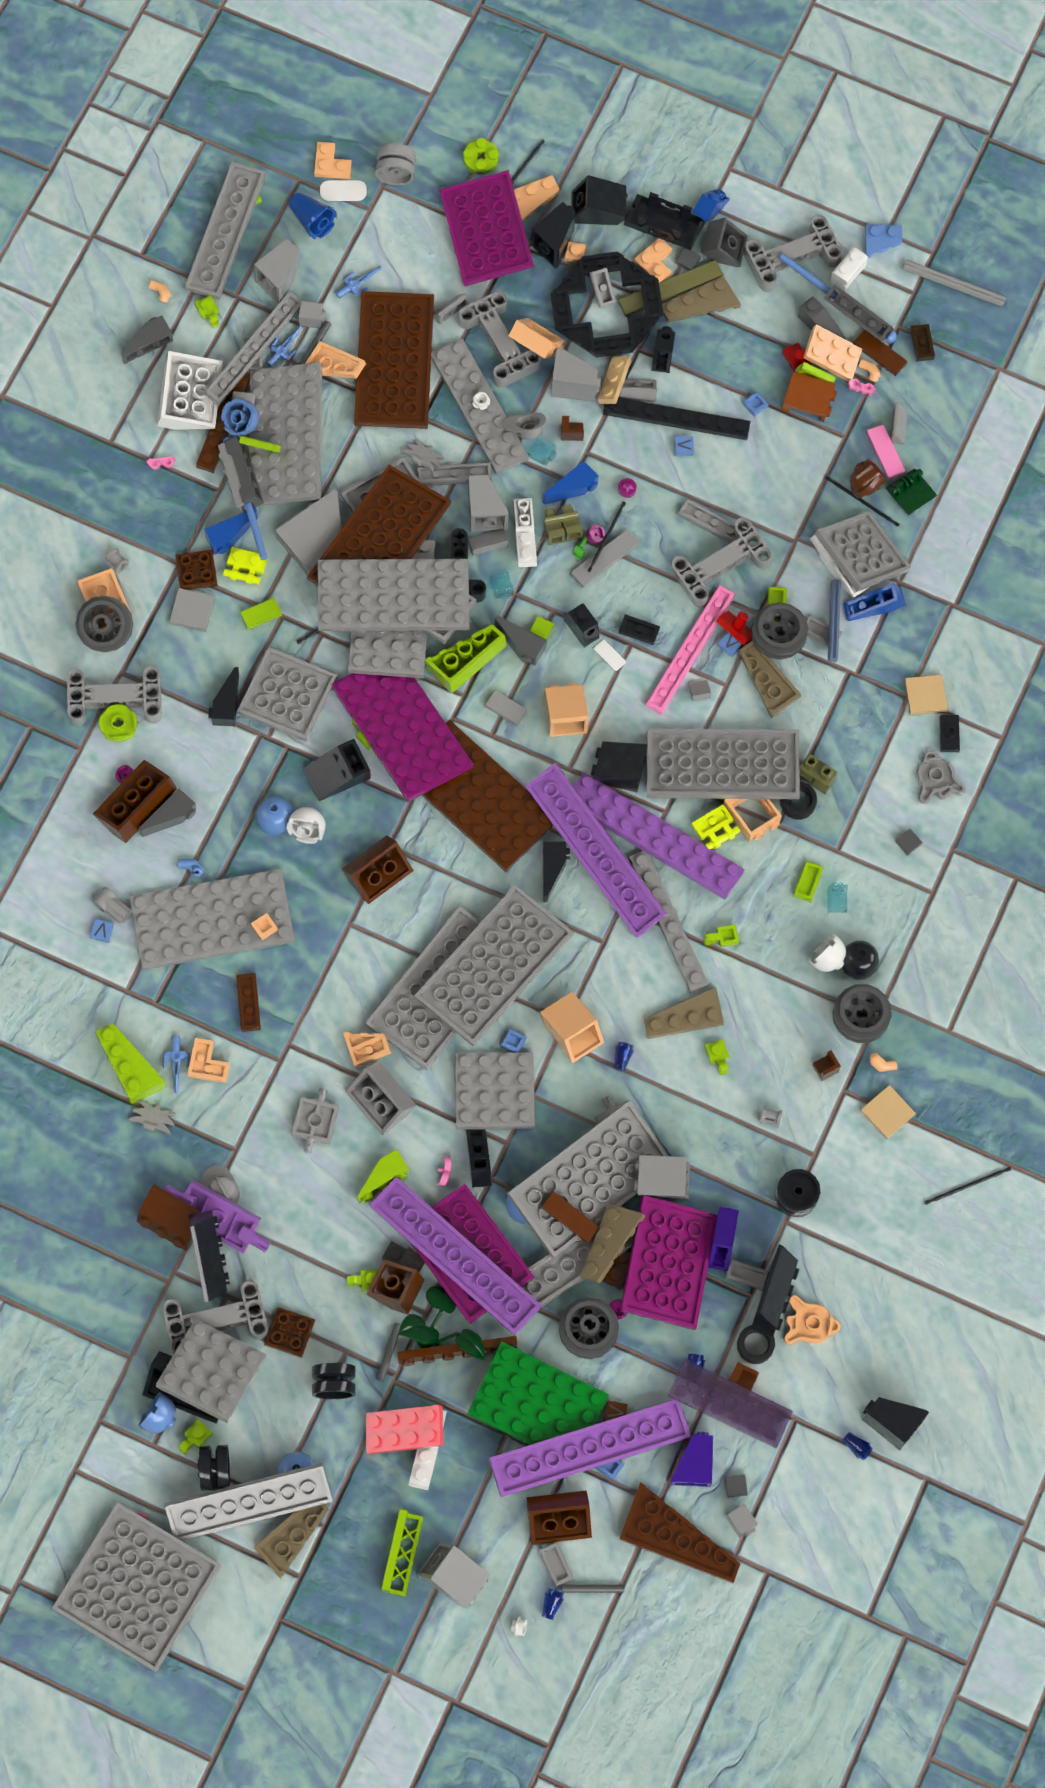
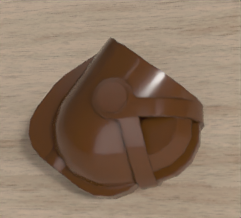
(866, 479)

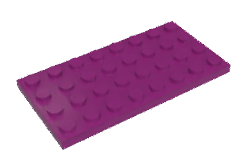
(403, 731)

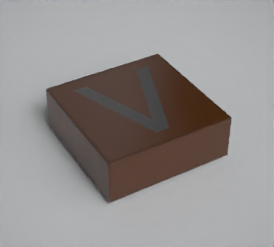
(615, 1410)

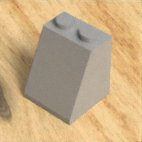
(278, 269)
(574, 378)
(485, 505)
(663, 1177)
(454, 1574)

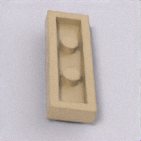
(614, 380)

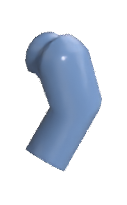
(192, 865)

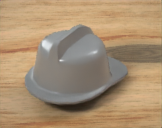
(526, 426)
(222, 1182)

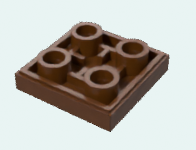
(196, 570)
(289, 1332)

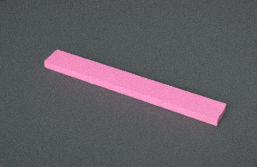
(689, 650)

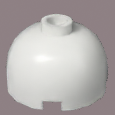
(307, 825)
(829, 955)

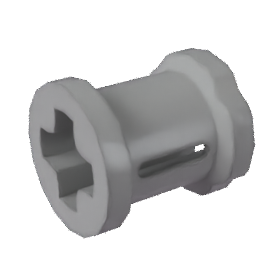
(116, 560)
(771, 1116)

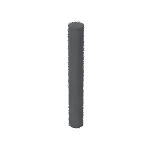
(320, 335)
(388, 1353)
(592, 1588)

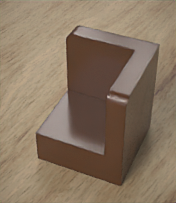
(571, 430)
(827, 1066)
(744, 1376)

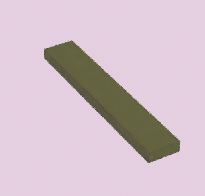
(674, 286)

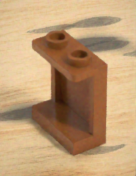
(809, 395)

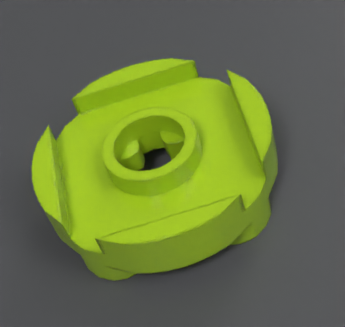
(483, 147)
(115, 733)

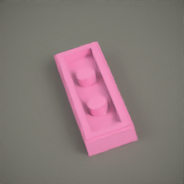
(885, 452)

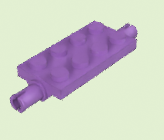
(236, 1223)

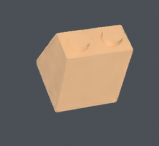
(566, 710)
(572, 1027)

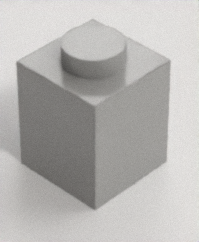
(311, 314)
(742, 1521)

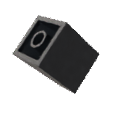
(599, 201)
(553, 233)
(620, 764)
(894, 1420)

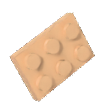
(832, 353)
(102, 584)

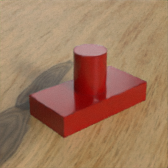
(794, 356)
(736, 626)

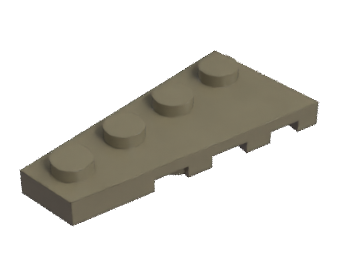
(702, 300)
(614, 1231)
(288, 1539)

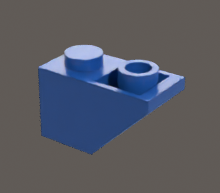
(711, 204)

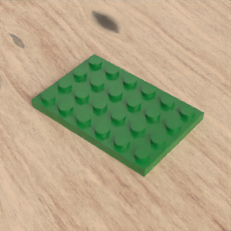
(533, 1398)

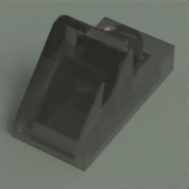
(403, 1256)

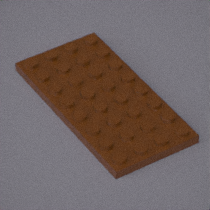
(397, 356)
(388, 521)
(490, 806)

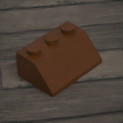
(377, 869)
(167, 1217)
(559, 1517)

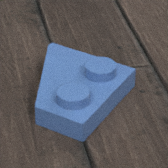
(881, 238)

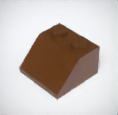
(396, 1286)

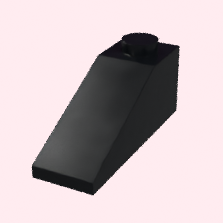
(225, 703)
(553, 865)
(478, 1157)

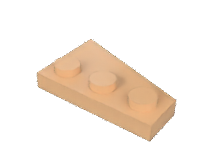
(336, 362)

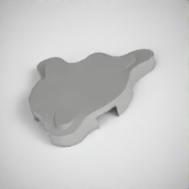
(938, 778)

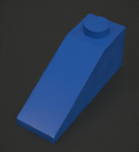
(574, 484)
(226, 533)
(875, 603)

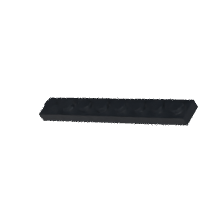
(678, 418)

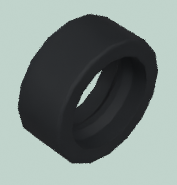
(801, 814)
(751, 1358)

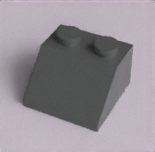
(724, 243)

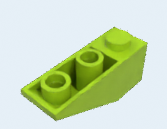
(383, 1174)

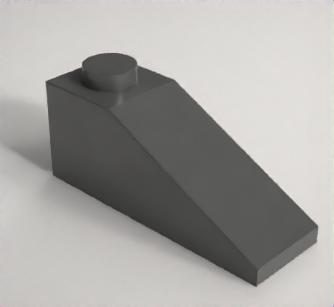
(814, 313)
(150, 337)
(524, 643)
(171, 813)

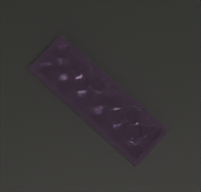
(730, 1403)

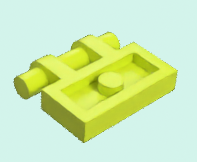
(247, 561)
(713, 822)

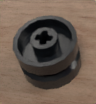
(793, 1182)
(333, 1381)
(214, 1467)

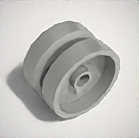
(395, 164)

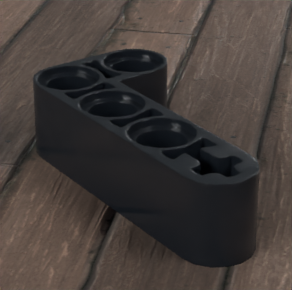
(463, 550)

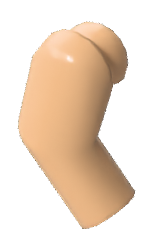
(162, 289)
(871, 368)
(880, 1064)

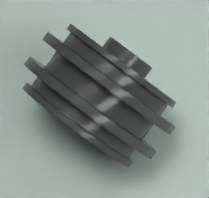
(120, 611)
(779, 646)
(855, 1028)
(600, 1345)

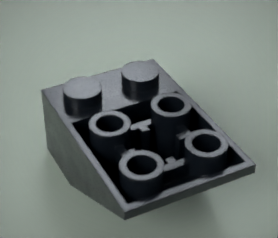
(338, 770)

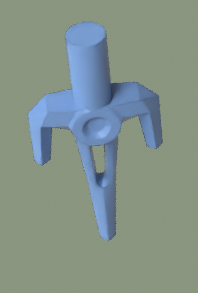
(352, 285)
(280, 351)
(176, 1057)

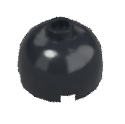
(860, 960)

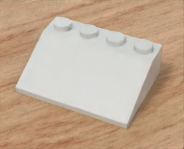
(183, 392)

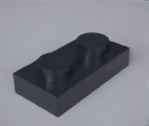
(639, 629)

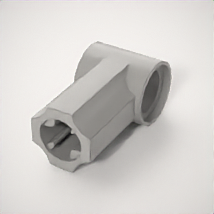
(107, 902)

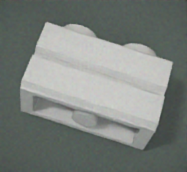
(849, 268)

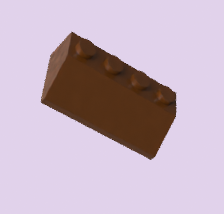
(135, 800)

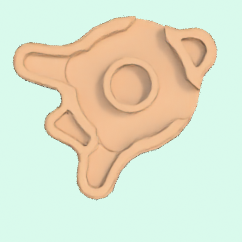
(810, 1323)

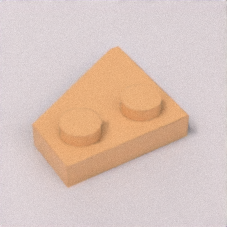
(366, 1047)

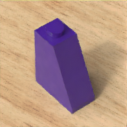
(723, 1238)
(696, 1463)

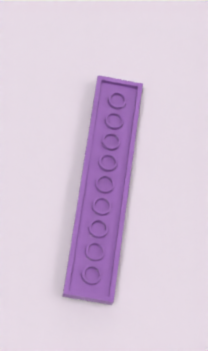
(659, 838)
(596, 850)
(455, 1256)
(589, 1448)

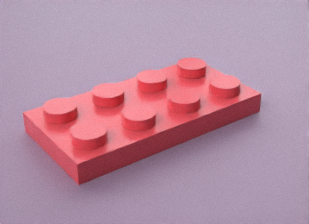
(404, 1429)

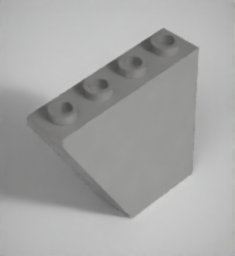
(311, 531)

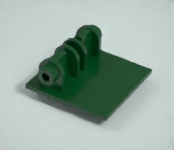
(911, 491)

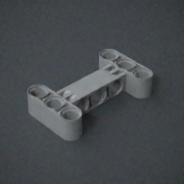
(798, 250)
(499, 339)
(721, 562)
(110, 694)
(219, 1317)

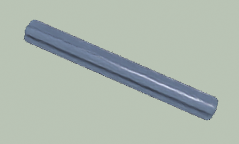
(834, 620)

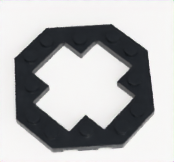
(638, 325)

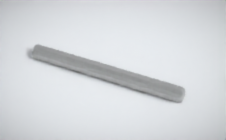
(954, 283)

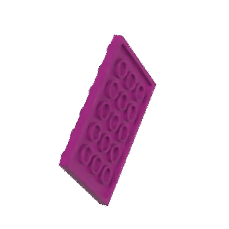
(486, 228)
(473, 1222)
(668, 1263)

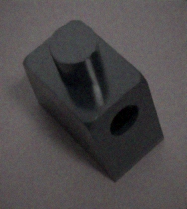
(664, 344)
(580, 622)

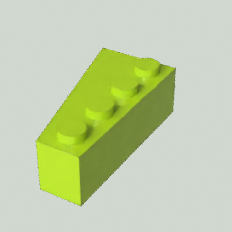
(463, 660)
(131, 1068)

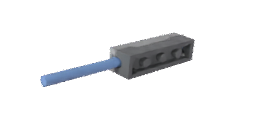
(848, 305)
(242, 483)

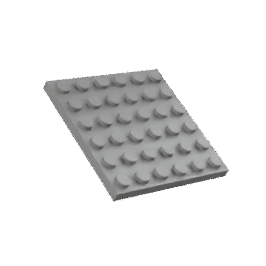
(136, 1587)

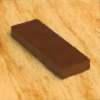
(880, 353)
(248, 1002)
(569, 1217)

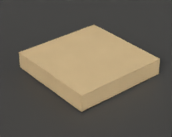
(926, 694)
(888, 1112)

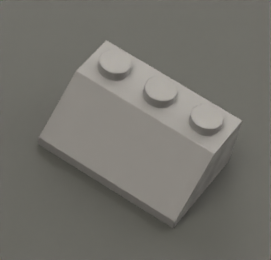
(380, 1097)

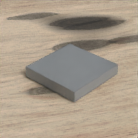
(192, 609)

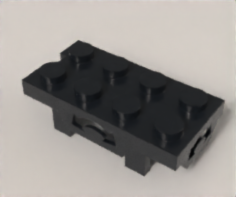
(662, 222)

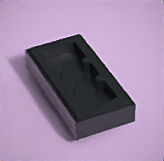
(949, 733)

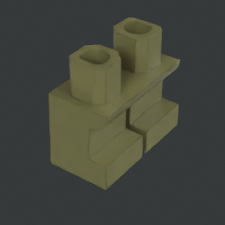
(562, 526)
(815, 769)

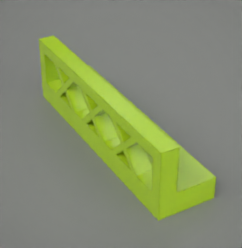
(394, 1552)

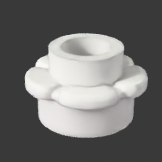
(481, 396)
(519, 1626)

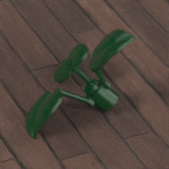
(425, 1336)

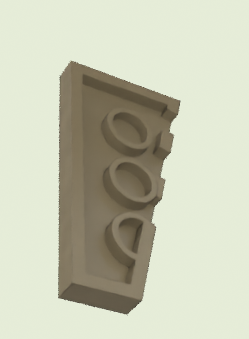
(769, 680)
(690, 1015)

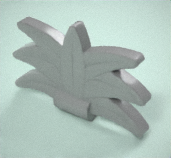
(422, 456)
(153, 1118)

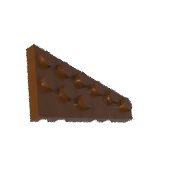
(668, 1534)

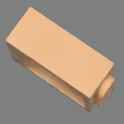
(536, 338)
(756, 834)

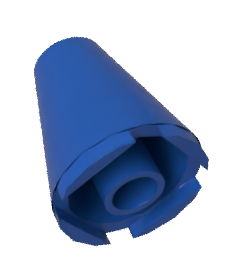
(312, 214)

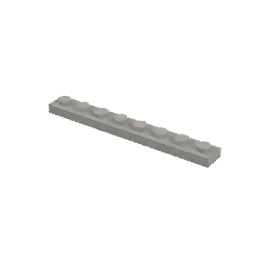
(253, 348)
(670, 924)

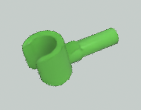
(579, 552)

